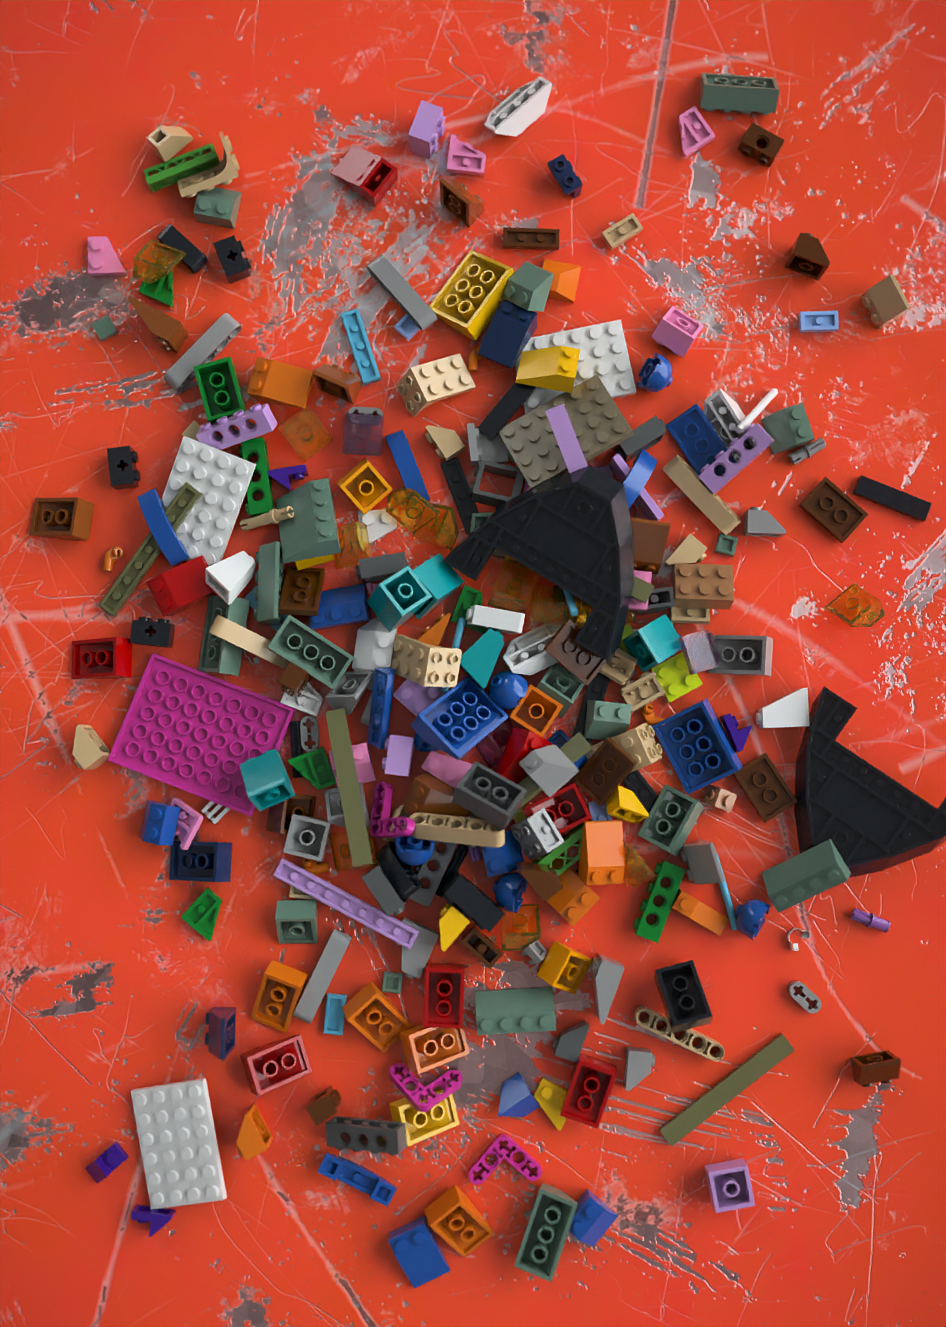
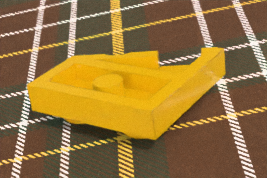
(551, 1099)

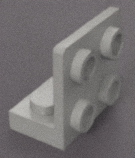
(483, 448)
(537, 834)

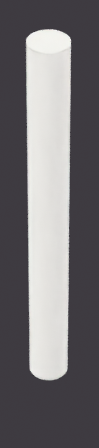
(756, 411)

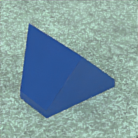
(516, 1098)

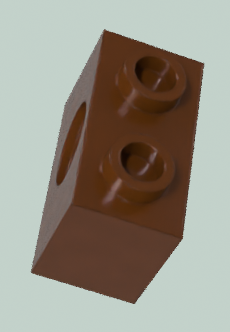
(758, 136)
(294, 679)
(481, 946)
(324, 1105)

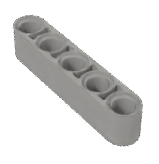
(401, 292)
(202, 351)
(322, 976)

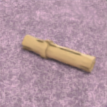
(273, 516)

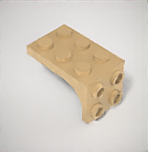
(207, 179)
(434, 382)
(425, 663)
(638, 744)

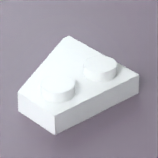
(378, 523)
(307, 702)

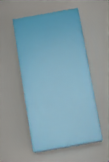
(334, 1014)

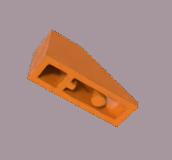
(699, 912)

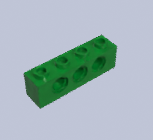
(258, 448)
(653, 930)

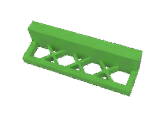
(181, 170)
(570, 840)

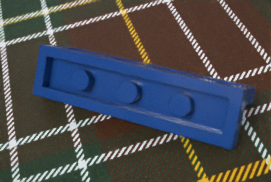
(381, 706)

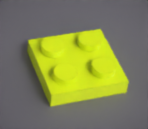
(675, 677)

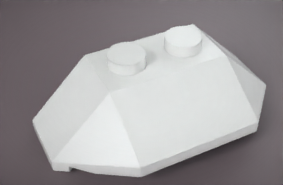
(520, 108)
(725, 417)
(373, 647)
(526, 652)

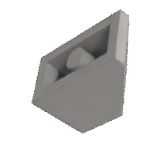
(761, 523)
(637, 1066)

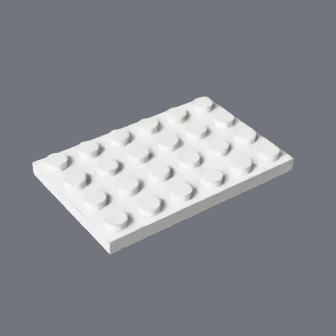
(601, 354)
(223, 485)
(178, 1144)

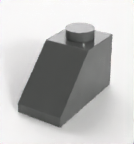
(659, 600)
(570, 1041)

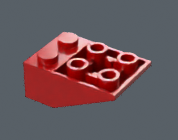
(366, 174)

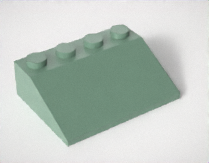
(314, 524)

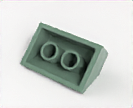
(671, 820)

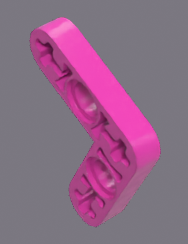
(381, 822)
(422, 1092)
(500, 1154)

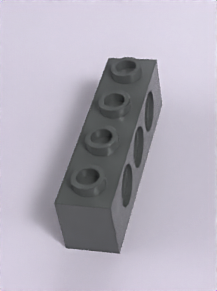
(425, 895)
(393, 1132)

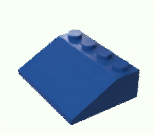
(459, 719)
(697, 746)

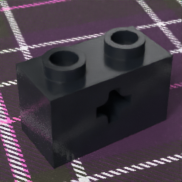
(228, 249)
(117, 459)
(163, 637)

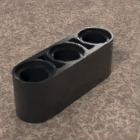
(194, 257)
(399, 873)

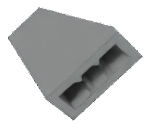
(416, 958)

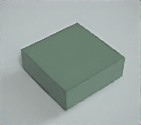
(104, 328)
(726, 545)
(392, 982)

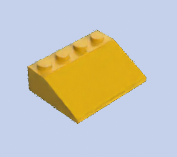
(472, 294)

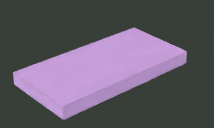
(643, 500)

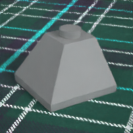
(349, 690)
(549, 768)
(334, 806)

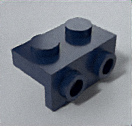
(565, 176)

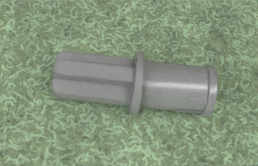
(807, 451)

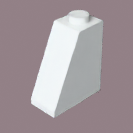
(230, 575)
(502, 620)
(786, 712)

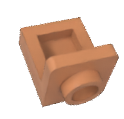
(719, 798)

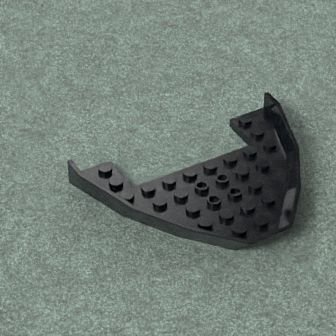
(572, 534)
(853, 802)

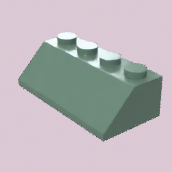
(738, 93)
(270, 584)
(311, 652)
(216, 653)
(805, 875)
(515, 1010)
(546, 1232)

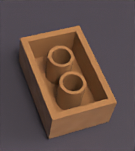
(702, 586)

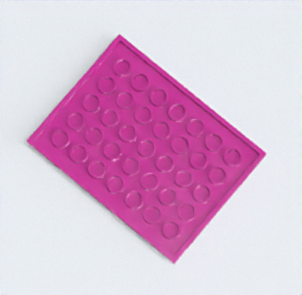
(198, 732)

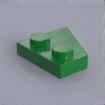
(160, 290)
(467, 598)
(314, 767)
(203, 913)

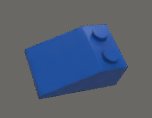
(418, 1252)

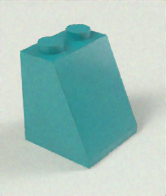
(439, 581)
(398, 598)
(653, 643)
(482, 657)
(266, 780)

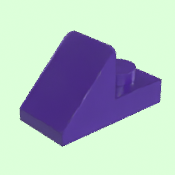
(283, 475)
(736, 737)
(107, 1162)
(157, 1217)

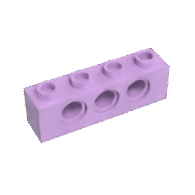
(230, 436)
(708, 472)

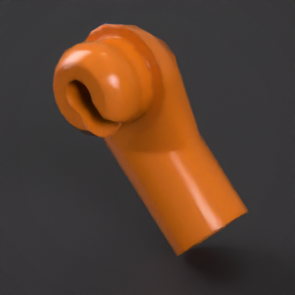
(473, 360)
(110, 557)
(649, 715)
(313, 867)

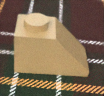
(687, 552)

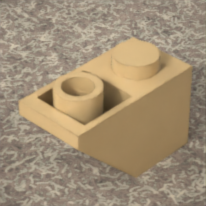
(168, 141)
(446, 442)

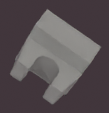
(536, 952)

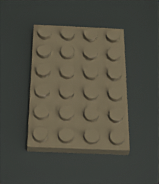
(594, 420)

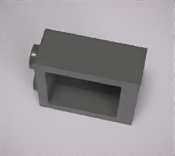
(644, 437)
(495, 468)
(380, 567)
(384, 891)

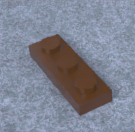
(530, 238)

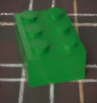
(219, 389)

